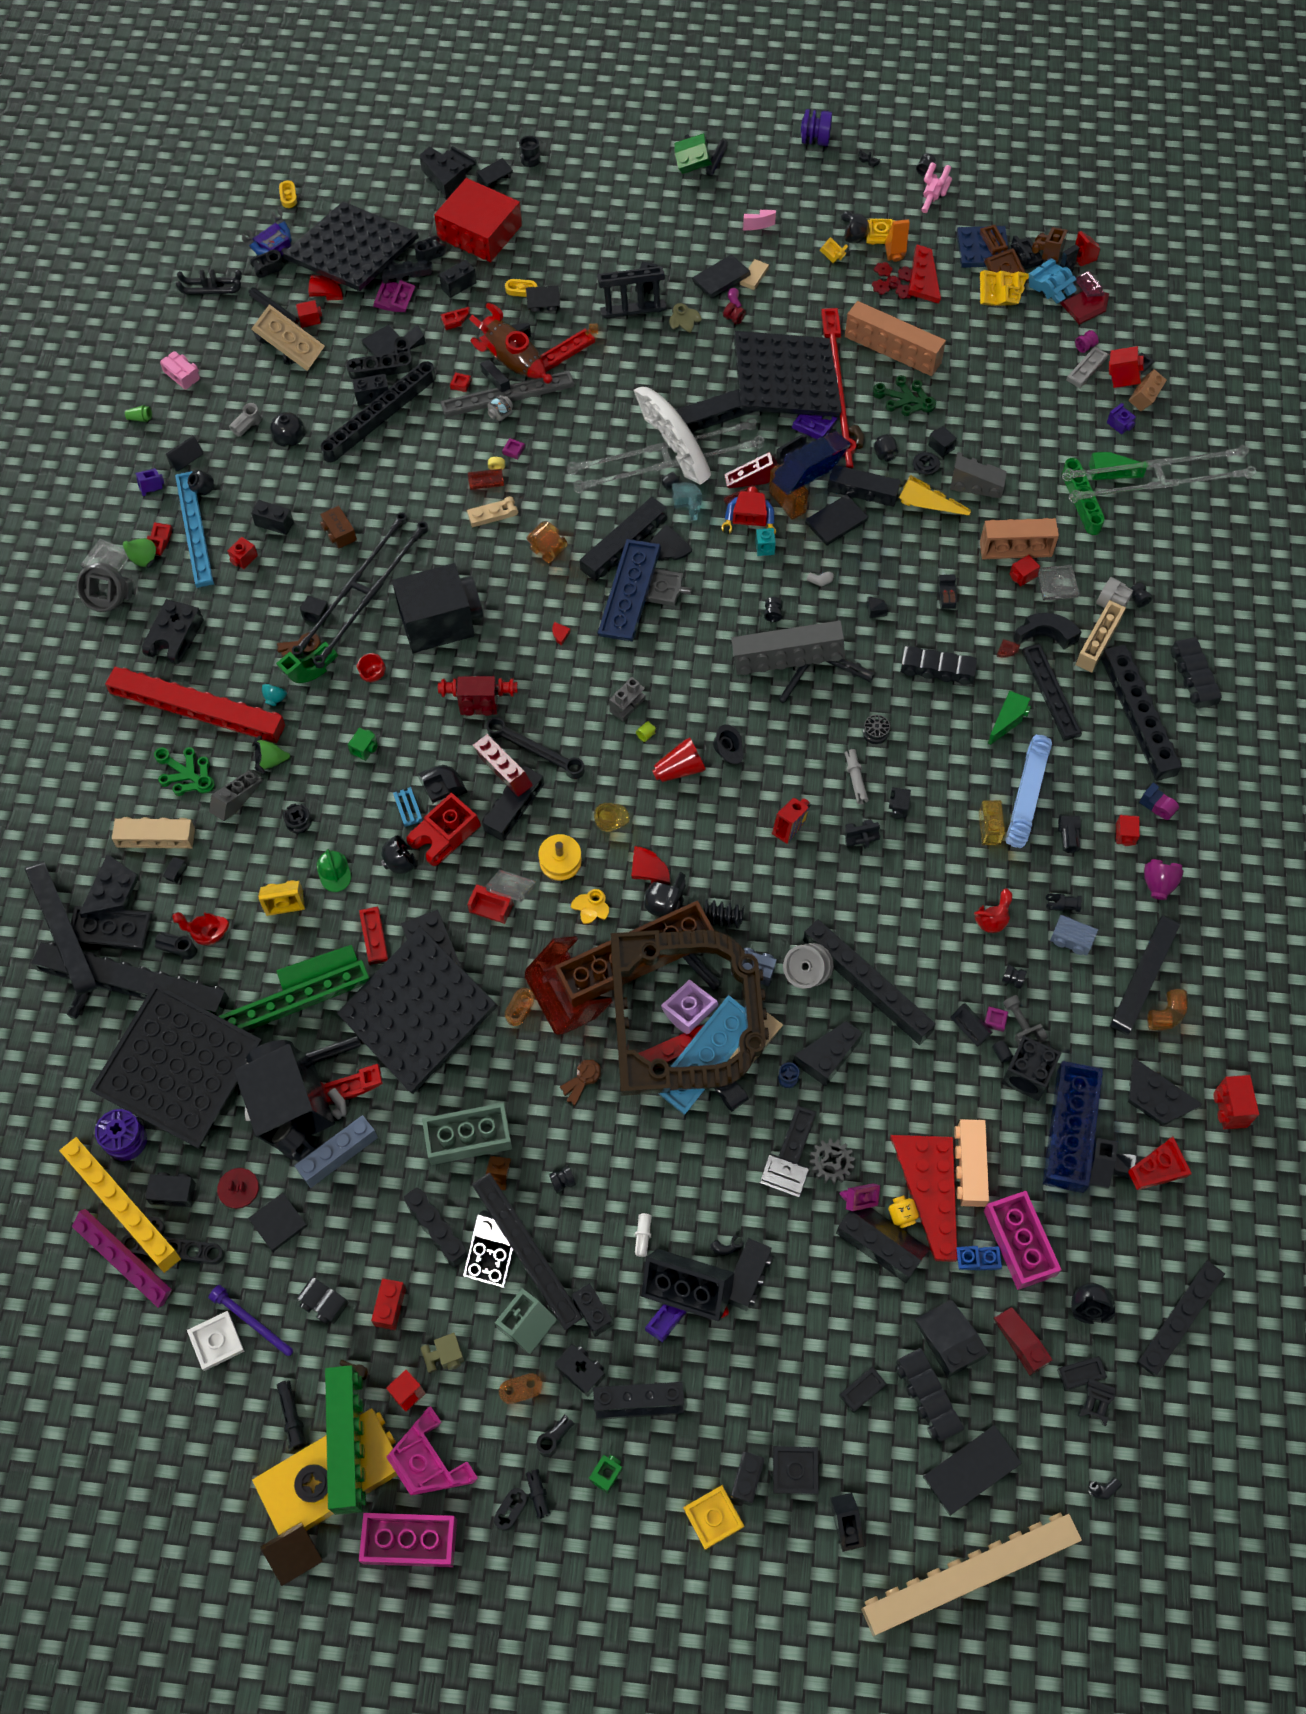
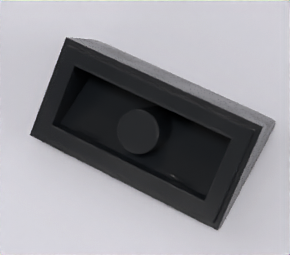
(184, 454)

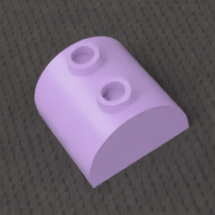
(689, 1007)

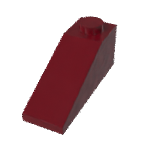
(752, 473)
(1023, 1341)

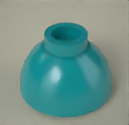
(273, 694)

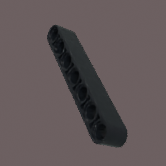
(1145, 975)

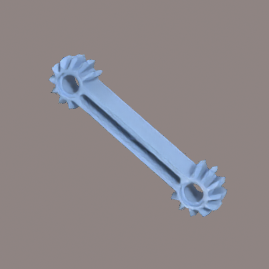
(1028, 791)

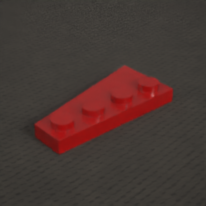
(923, 276)

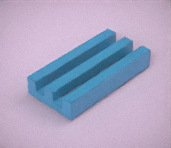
(403, 794)

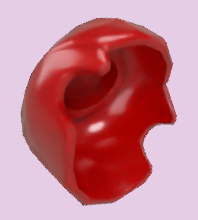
(371, 667)

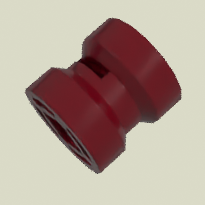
(734, 313)

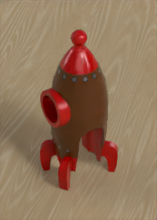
(509, 346)

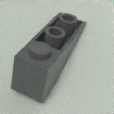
(232, 796)

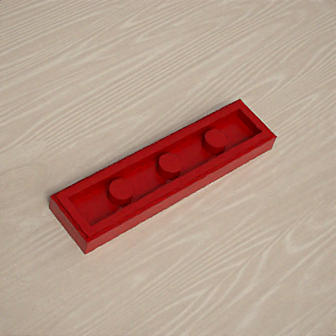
(567, 349)

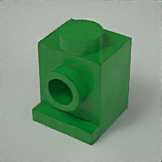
(597, 1477)

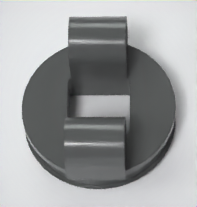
(88, 583)

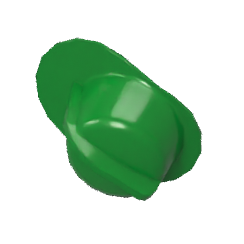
(333, 871)

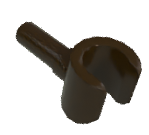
(363, 1371)

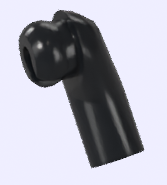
(1104, 1491)

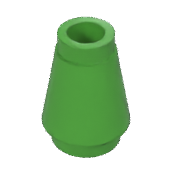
(141, 413)

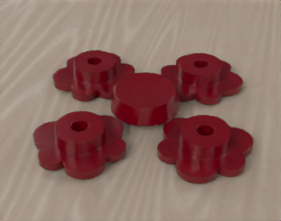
(892, 281)

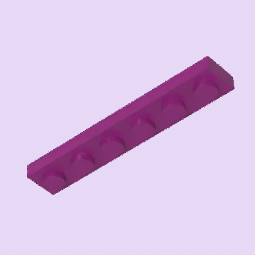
(121, 1258)

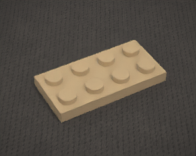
(288, 337)

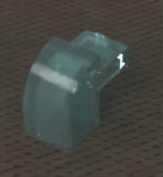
(688, 496)

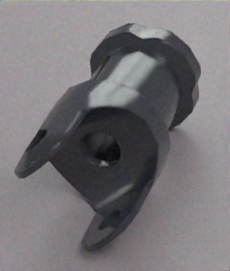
(1063, 902)

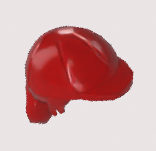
(995, 918)
(203, 929)

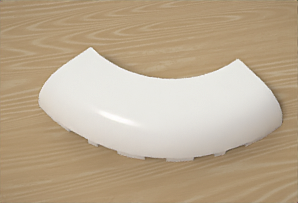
(675, 432)

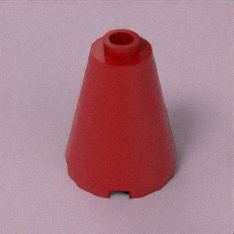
(679, 762)

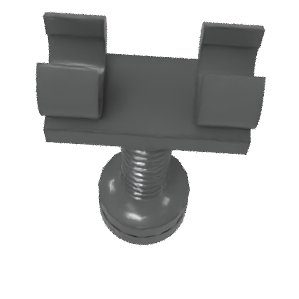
(1013, 1004)

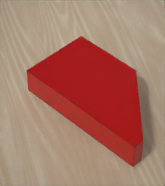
(455, 318)

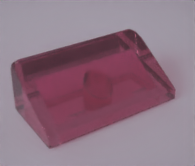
(1089, 285)

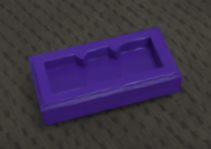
(664, 1322)

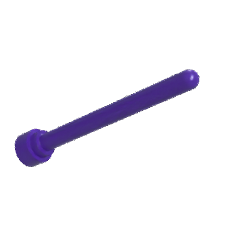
(219, 1296)

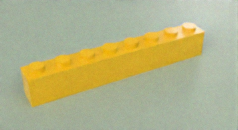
(120, 1205)

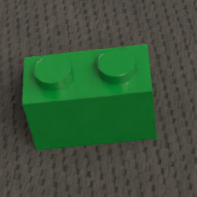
(692, 154)

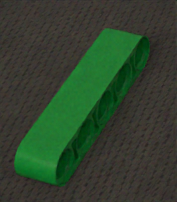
(1087, 508)

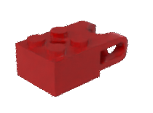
(444, 828)

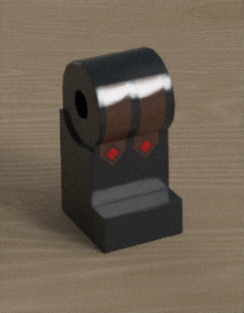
(947, 591)

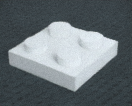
(215, 1340)

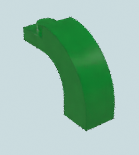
(303, 669)

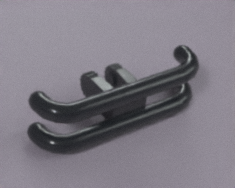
(210, 285)

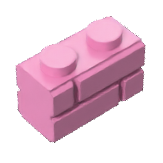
(180, 370)

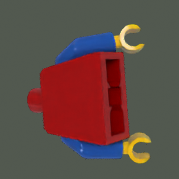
(749, 509)

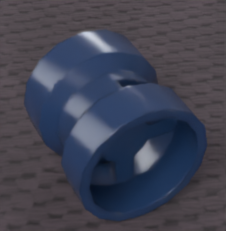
(789, 1071)

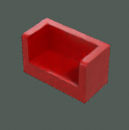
(489, 904)
(406, 1390)

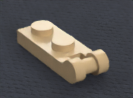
(492, 512)

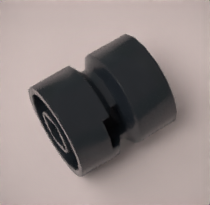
(529, 151)

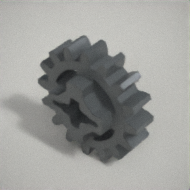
(839, 1157)

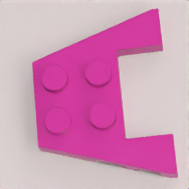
(420, 1465)

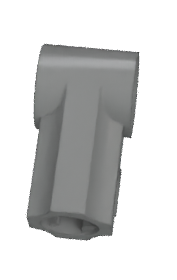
(244, 421)

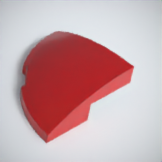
(323, 286)
(649, 866)

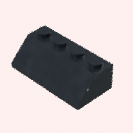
(883, 1242)
(687, 1284)

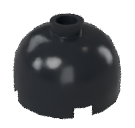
(287, 429)
(397, 857)
(1093, 1303)

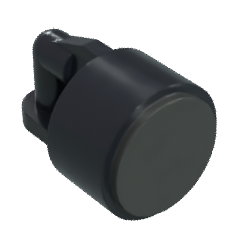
(289, 1138)

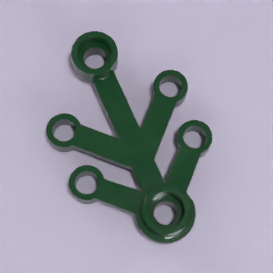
(924, 403)

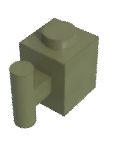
(447, 1352)

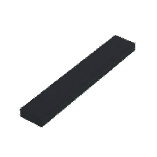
(1051, 692)

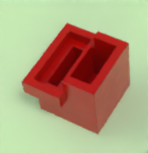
(1126, 366)

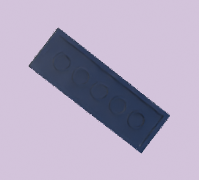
(629, 590)

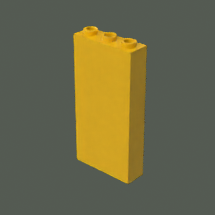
(277, 1484)

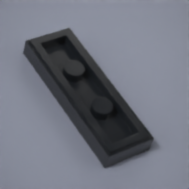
(797, 1134)

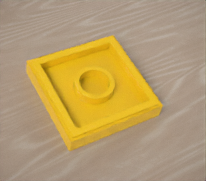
(713, 1517)

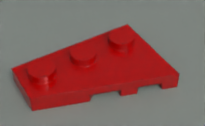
(1160, 1166)

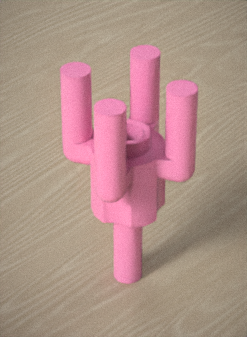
(935, 186)

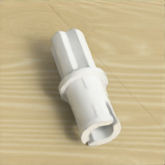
(643, 1234)

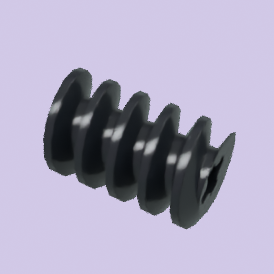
(724, 914)

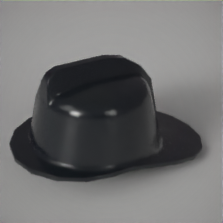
(729, 744)

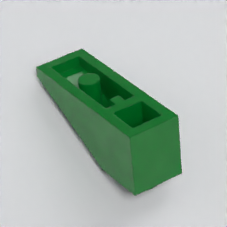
(1109, 459)
(1010, 716)

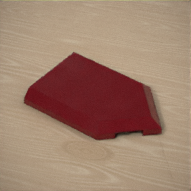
(1085, 308)

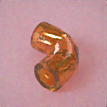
(1173, 1014)

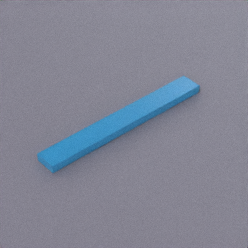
(194, 532)

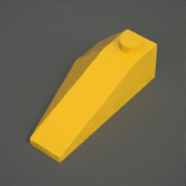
(919, 495)

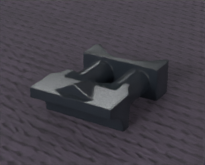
(1099, 1391)

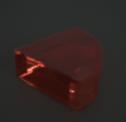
(1007, 649)

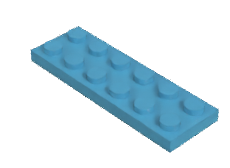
(710, 1046)

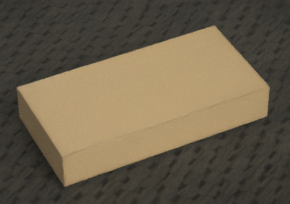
(757, 271)

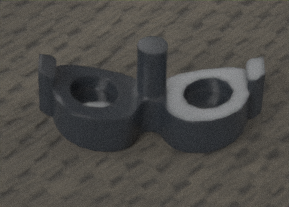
(863, 157)

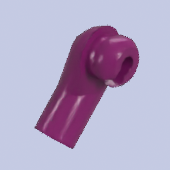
(733, 297)

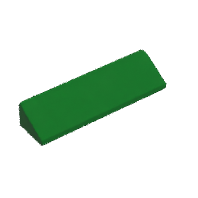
(315, 967)

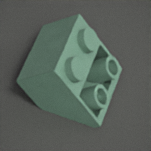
(525, 1321)

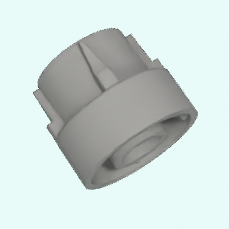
(1116, 592)

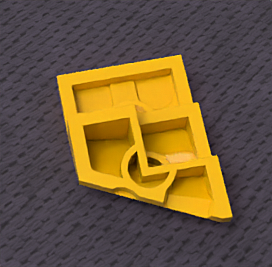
(1001, 287)

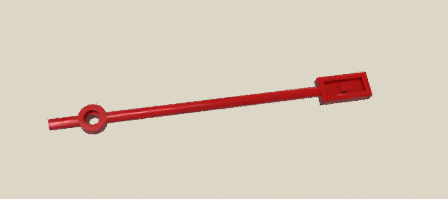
(832, 330)

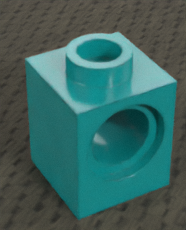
(765, 542)

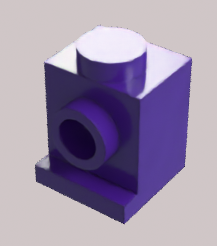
(1121, 419)
(149, 481)

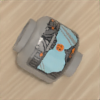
(500, 408)

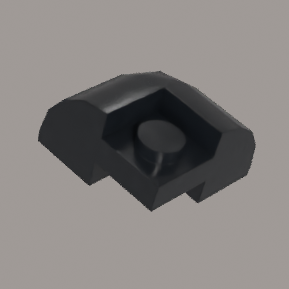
(440, 782)

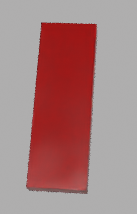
(373, 935)

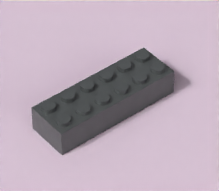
(788, 647)

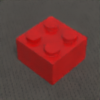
(1236, 1102)

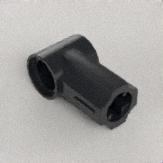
(1070, 827)
(175, 945)

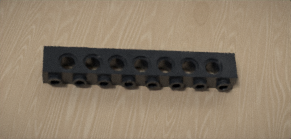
(1139, 720)

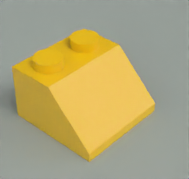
(282, 898)

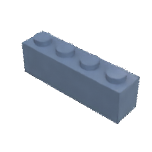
(336, 1151)

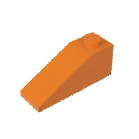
(897, 240)

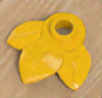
(591, 909)

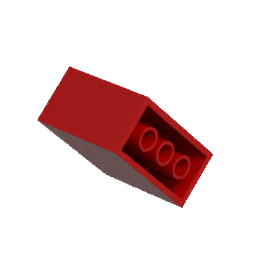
(478, 219)

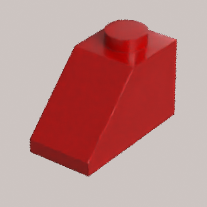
(1088, 249)

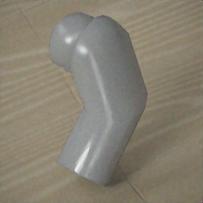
(822, 579)
(340, 1103)

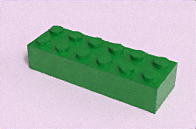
(344, 1440)

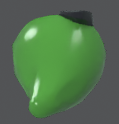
(140, 551)
(268, 755)

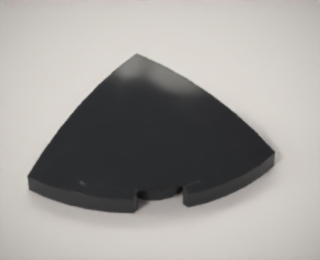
(671, 544)

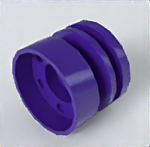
(816, 127)
(126, 1143)

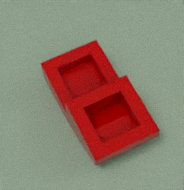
(160, 536)

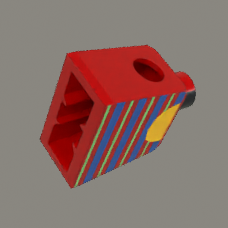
(795, 814)

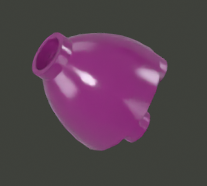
(1162, 878)

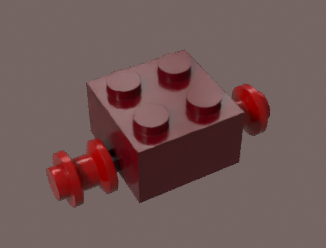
(477, 693)

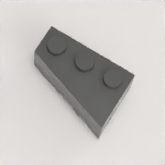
(977, 478)

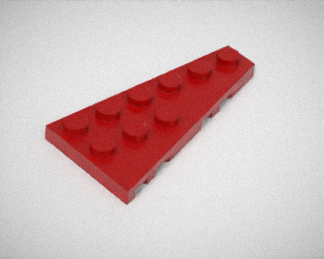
(930, 1179)

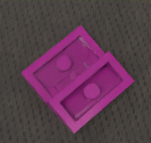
(394, 296)

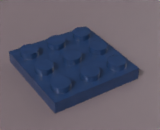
(972, 246)

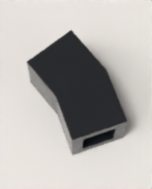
(175, 870)

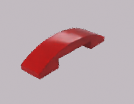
(356, 1084)

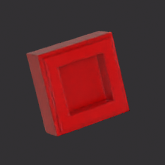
(460, 382)

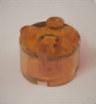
(546, 541)

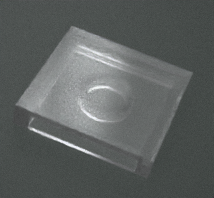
(105, 553)
(1057, 582)
(510, 885)

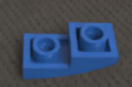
(979, 1258)

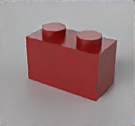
(388, 1304)

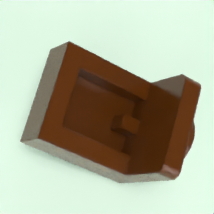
(499, 1169)

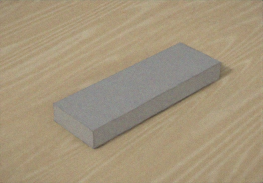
(1087, 367)

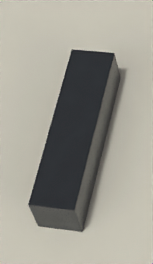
(495, 376)

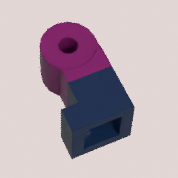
(1159, 802)

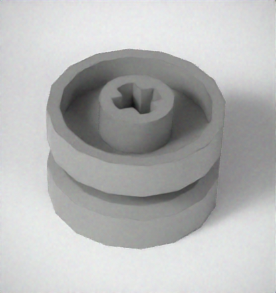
(797, 968)

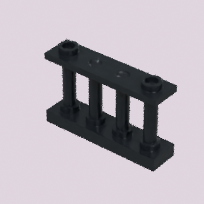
(637, 277)
(638, 1400)

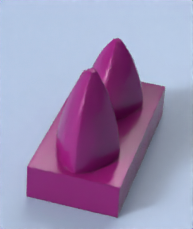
(861, 1196)

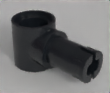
(554, 1435)

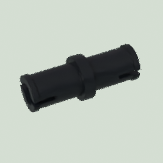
(538, 1494)

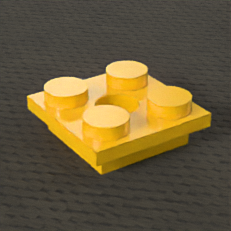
(876, 236)

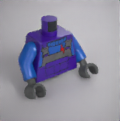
(273, 238)

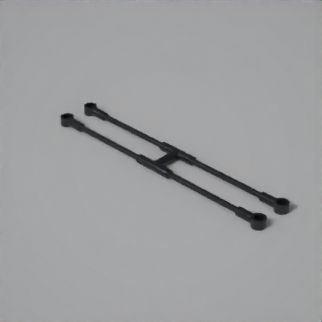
(352, 583)

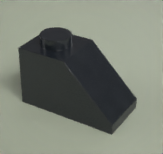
(847, 1521)

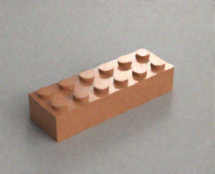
(894, 338)

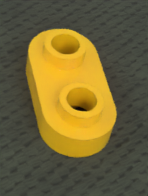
(288, 194)
(517, 287)

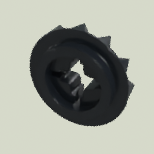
(923, 458)
(304, 1477)

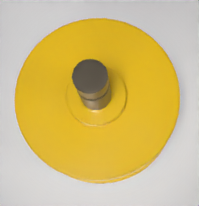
(560, 857)

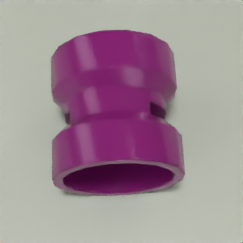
(1084, 342)

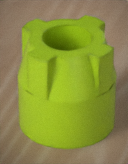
(646, 731)

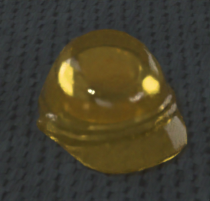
(610, 816)

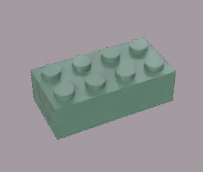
(466, 1133)

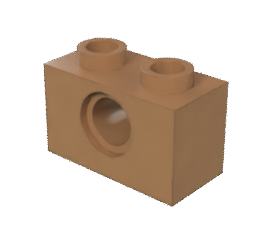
(1148, 390)

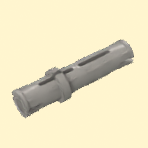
(854, 769)

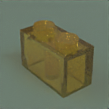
(991, 822)

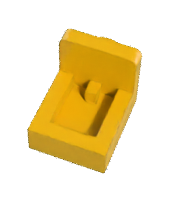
(833, 250)

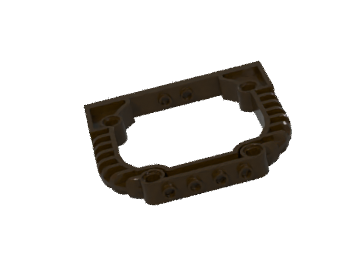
(637, 1072)

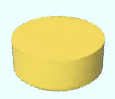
(496, 463)

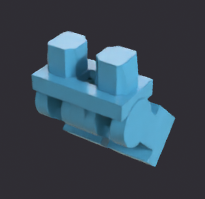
(1052, 279)

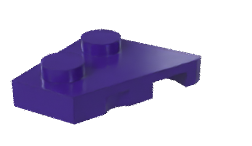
(813, 425)

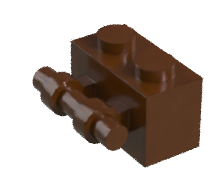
(1051, 244)

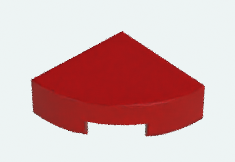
(560, 632)

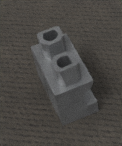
(626, 699)

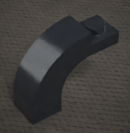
(1050, 625)

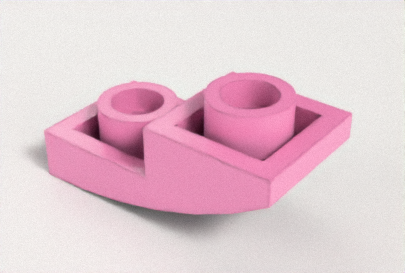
(759, 221)

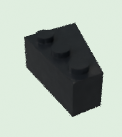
(442, 171)
(828, 1053)

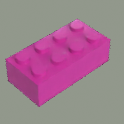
(1022, 1240)
(408, 1540)

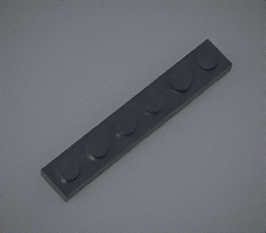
(1180, 1318)

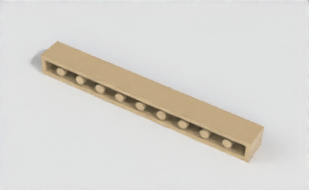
(971, 1574)

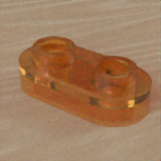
(518, 1007)
(521, 1391)

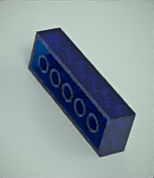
(810, 462)
(1072, 1127)

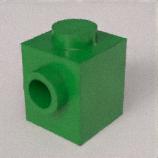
(363, 744)

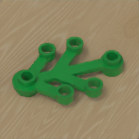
(185, 773)

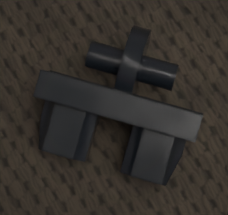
(862, 834)

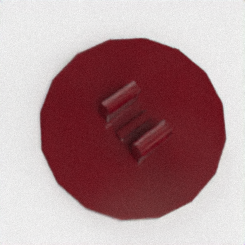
(238, 1188)

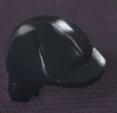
(857, 228)

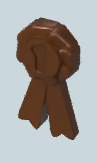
(286, 647)
(587, 1073)

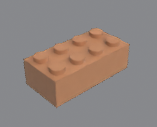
(1018, 538)

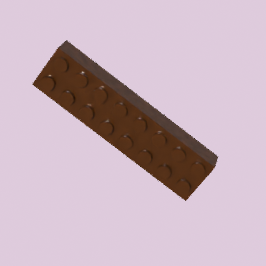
(592, 972)

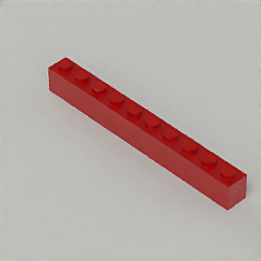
(195, 704)

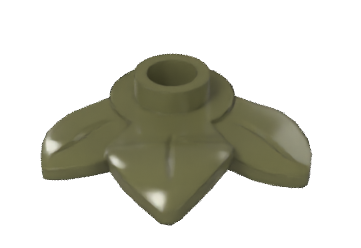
(684, 319)

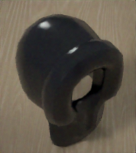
(664, 899)

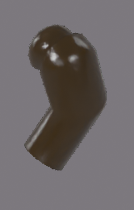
(855, 430)

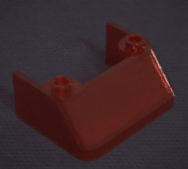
(550, 994)

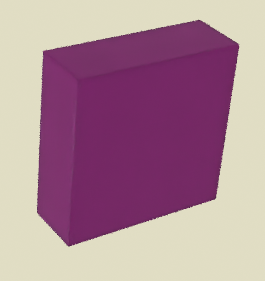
(513, 448)
(996, 1019)

